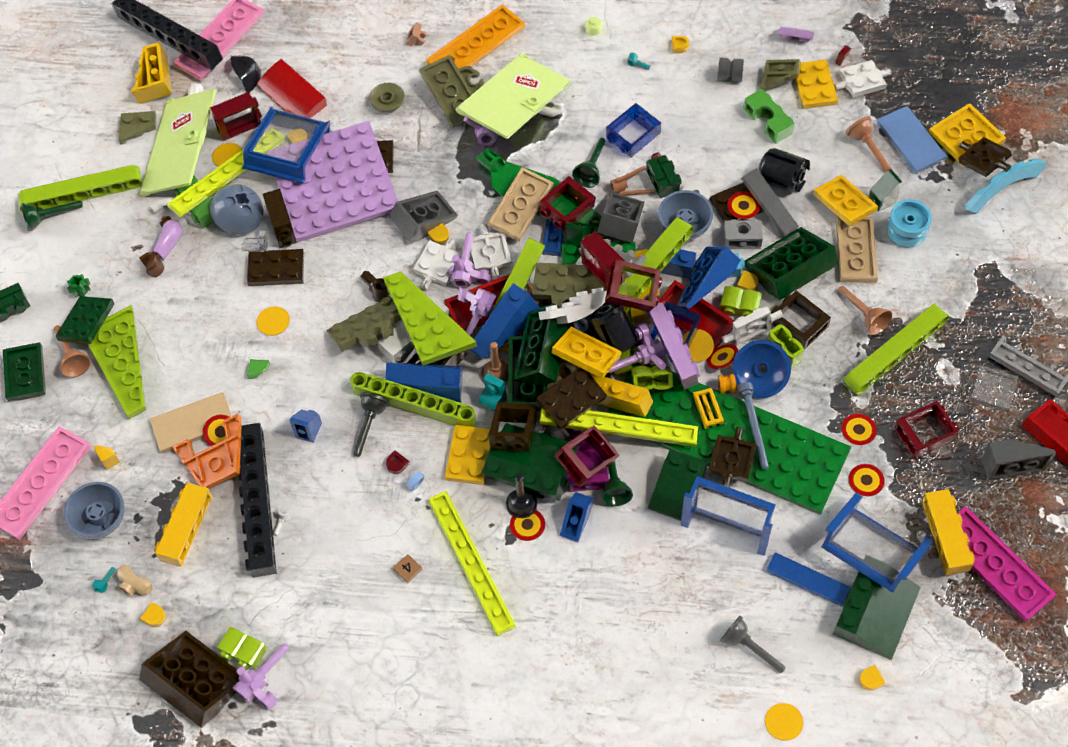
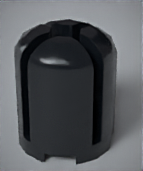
(784, 169)
(613, 326)

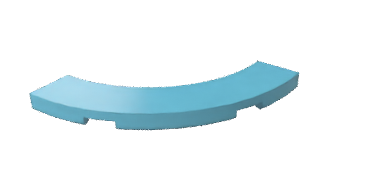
(1018, 171)

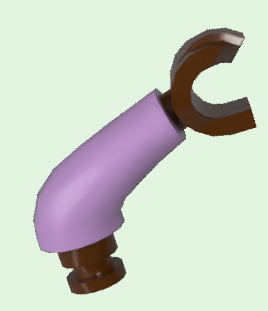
(168, 239)

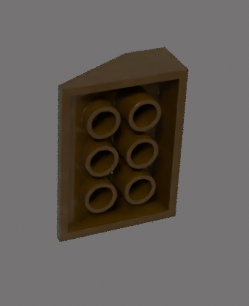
(190, 678)

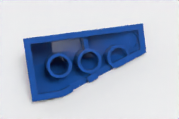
(712, 269)
(505, 320)
(433, 379)

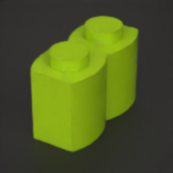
(739, 301)
(793, 348)
(652, 377)
(241, 648)

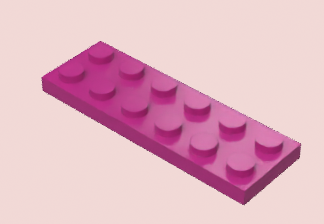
(1004, 569)

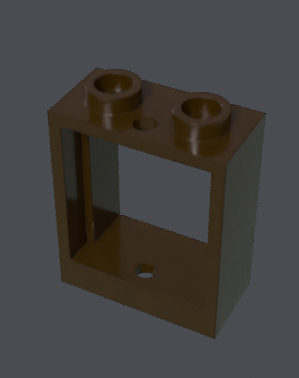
(279, 218)
(815, 330)
(515, 414)

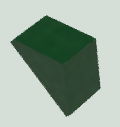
(576, 232)

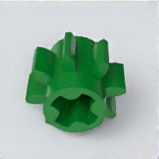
(78, 285)

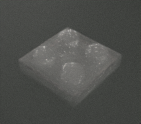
(994, 388)

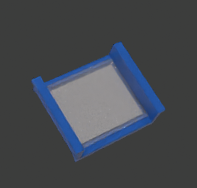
(284, 145)
(730, 508)
(871, 546)

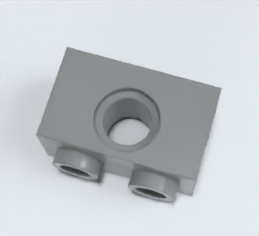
(750, 240)

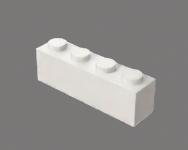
(400, 345)

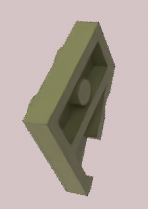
(779, 72)

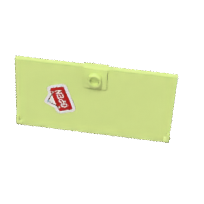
(513, 96)
(178, 142)

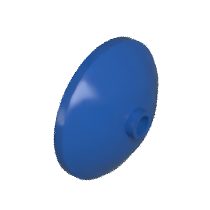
(765, 353)

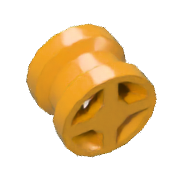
(726, 383)

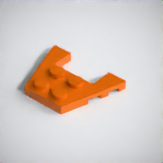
(218, 461)

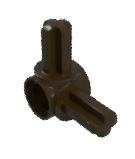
(376, 286)

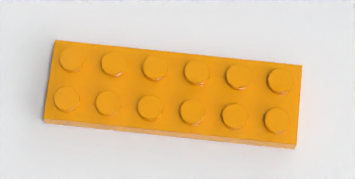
(481, 38)

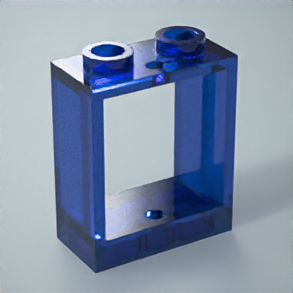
(643, 118)
(684, 315)

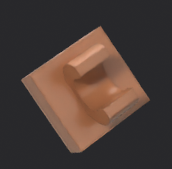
(415, 35)

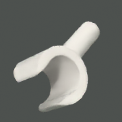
(282, 518)

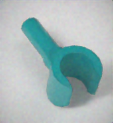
(632, 61)
(101, 585)

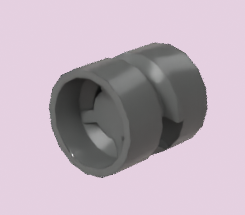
(730, 69)

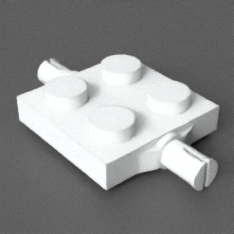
(862, 78)
(490, 251)
(436, 263)
(752, 325)

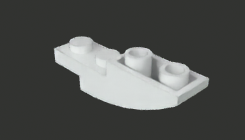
(577, 308)

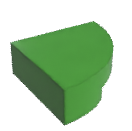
(257, 367)

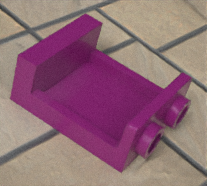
(591, 460)

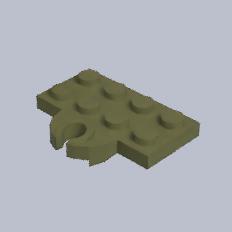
(450, 86)
(562, 281)
(366, 325)

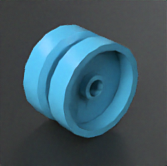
(909, 223)

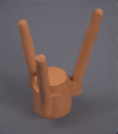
(619, 184)

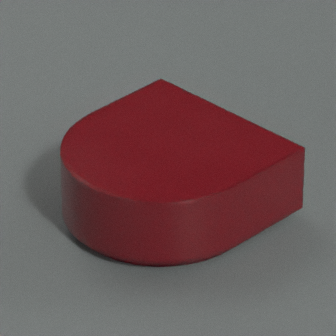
(843, 54)
(396, 463)

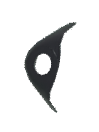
(250, 74)

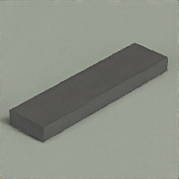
(769, 202)

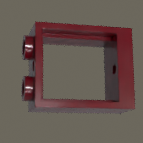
(240, 124)
(575, 191)
(598, 257)
(614, 297)
(911, 440)
(575, 466)

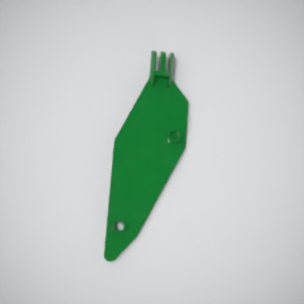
(504, 173)

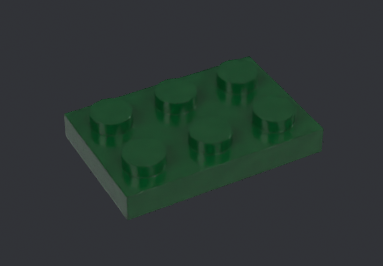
(85, 319)
(24, 371)

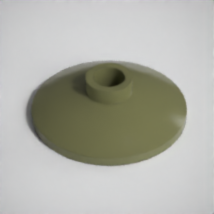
(387, 97)

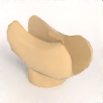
(132, 583)

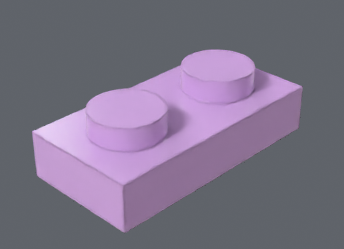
(788, 32)

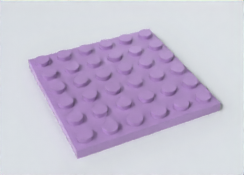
(342, 184)

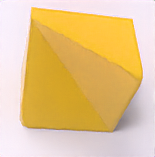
(106, 456)

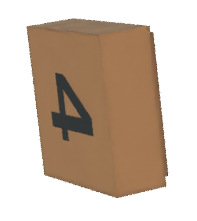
(407, 568)

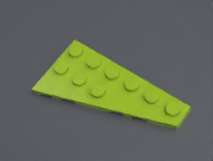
(427, 325)
(119, 359)

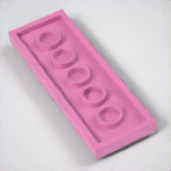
(224, 32)
(40, 481)

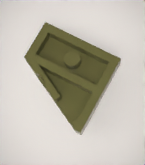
(136, 124)

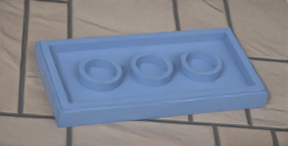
(911, 139)

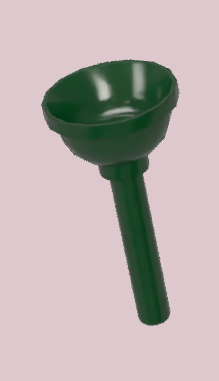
(587, 172)
(33, 215)
(616, 491)

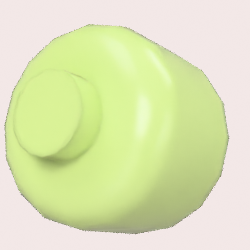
(593, 26)

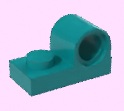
(493, 392)

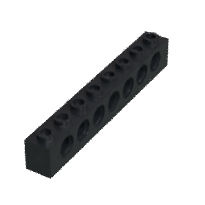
(168, 32)
(266, 563)

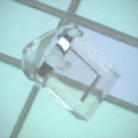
(256, 244)

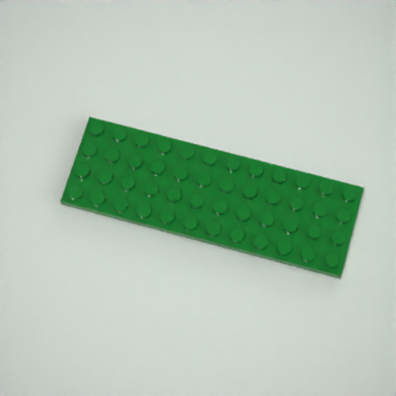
(799, 459)

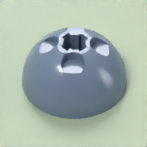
(689, 207)
(236, 209)
(94, 510)

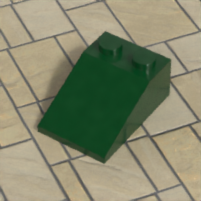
(674, 481)

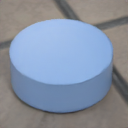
(415, 481)

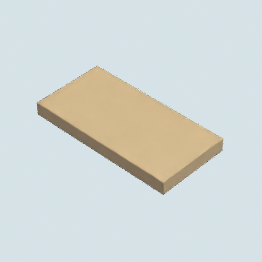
(520, 204)
(856, 251)
(187, 421)

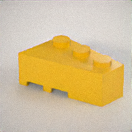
(153, 74)

